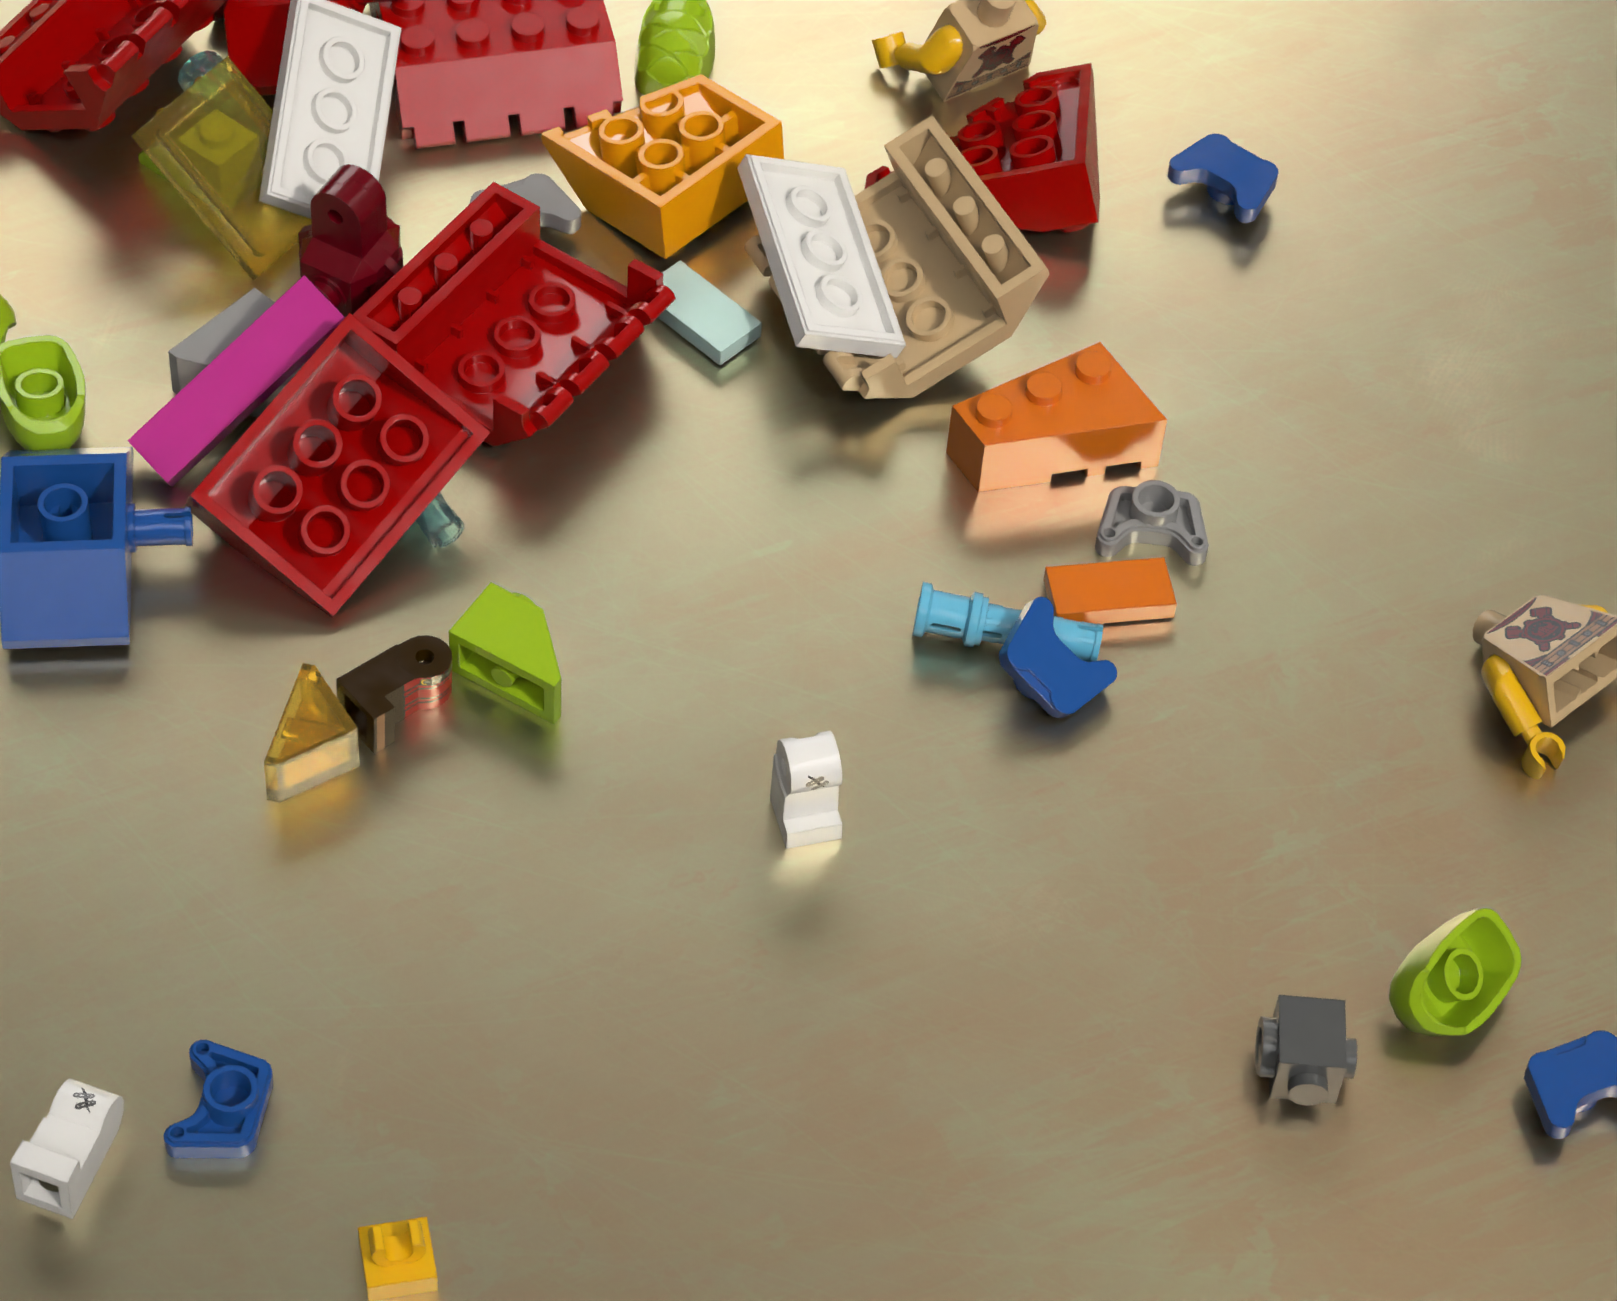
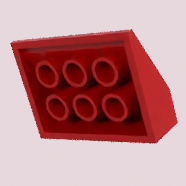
(337, 467)

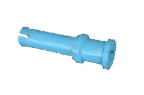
(978, 620)

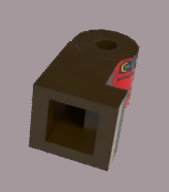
(395, 687)

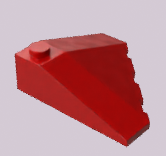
(1037, 151)

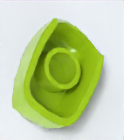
(674, 44)
(42, 392)
(1456, 975)

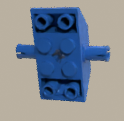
(71, 545)

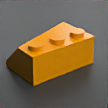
(667, 164)

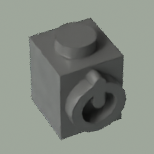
(1305, 1050)

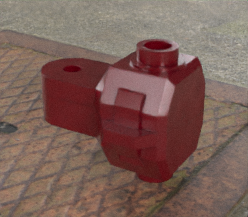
(351, 240)

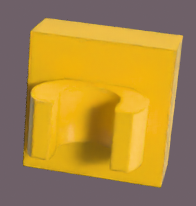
(397, 1259)

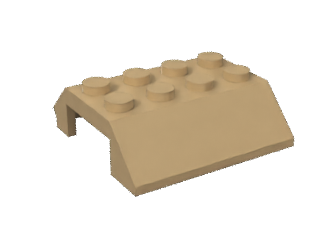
(947, 261)

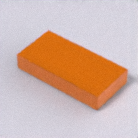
(1111, 591)

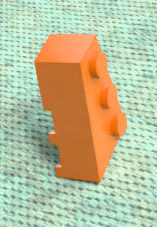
(1056, 421)

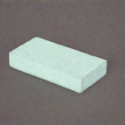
(707, 315)

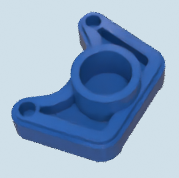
(1229, 172)
(1046, 667)
(1572, 1079)
(230, 1106)

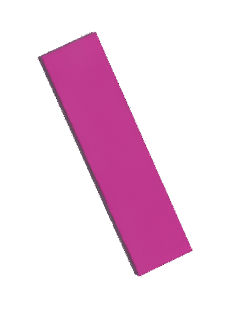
(236, 381)

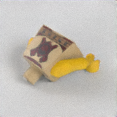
(968, 44)
(1544, 667)

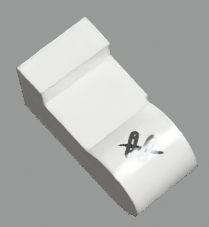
(807, 789)
(67, 1147)

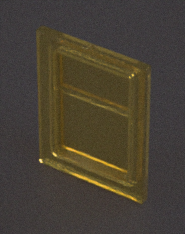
(214, 155)

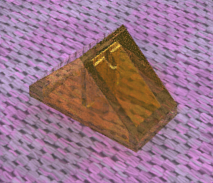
(312, 739)

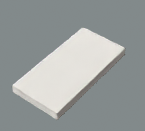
(328, 100)
(820, 257)

